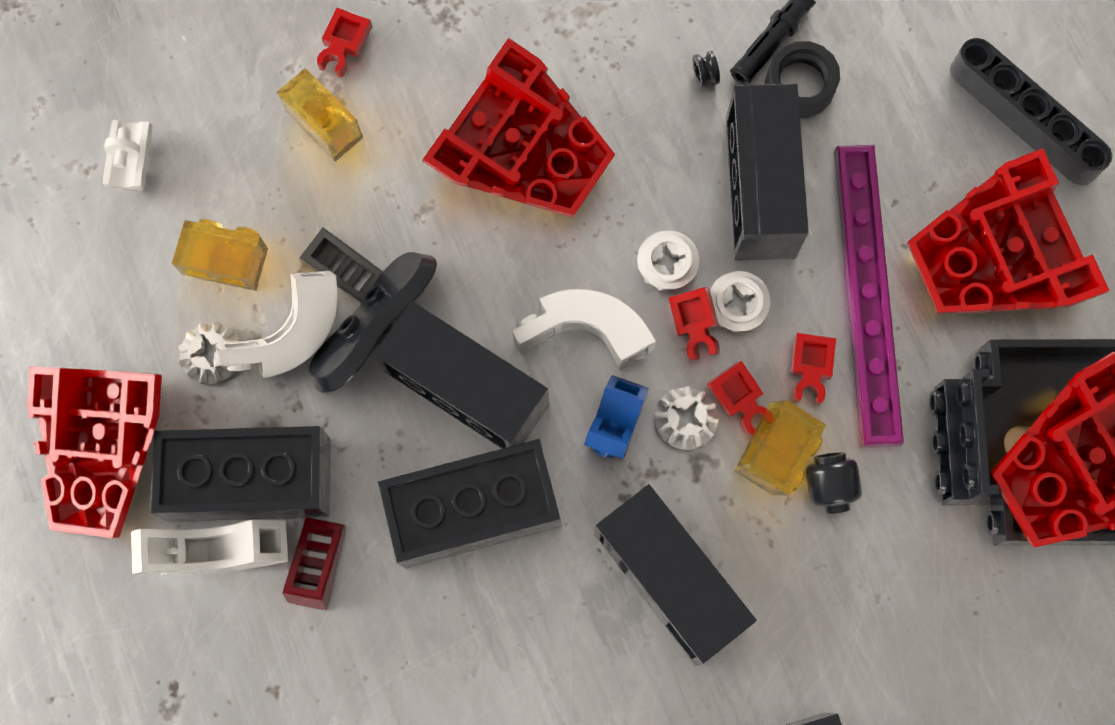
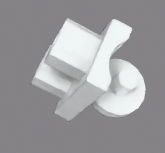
(127, 155)

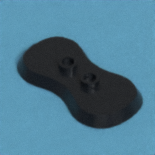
(358, 334)

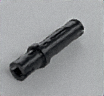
(782, 25)

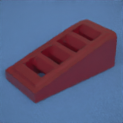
(324, 583)

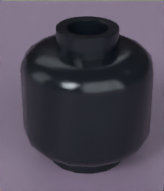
(833, 482)

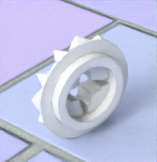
(678, 247)
(748, 287)
(193, 345)
(691, 435)

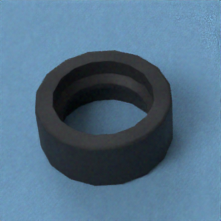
(816, 56)

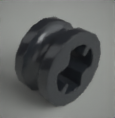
(706, 69)

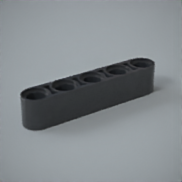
(1025, 93)

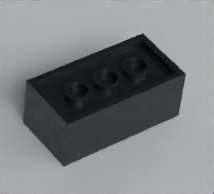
(766, 172)
(462, 377)
(241, 474)
(469, 504)
(673, 575)

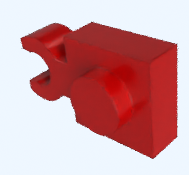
(344, 37)
(693, 315)
(813, 361)
(736, 393)

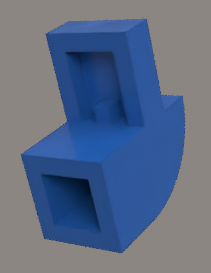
(616, 417)

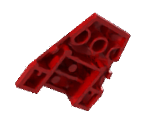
(522, 138)
(1006, 247)
(93, 443)
(1064, 465)

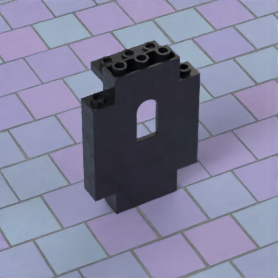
(973, 414)

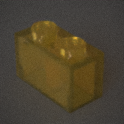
(320, 114)
(220, 254)
(781, 448)

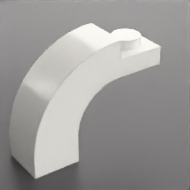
(591, 313)
(301, 335)
(209, 549)

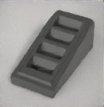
(315, 247)

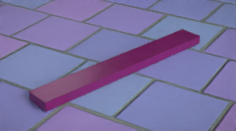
(868, 297)

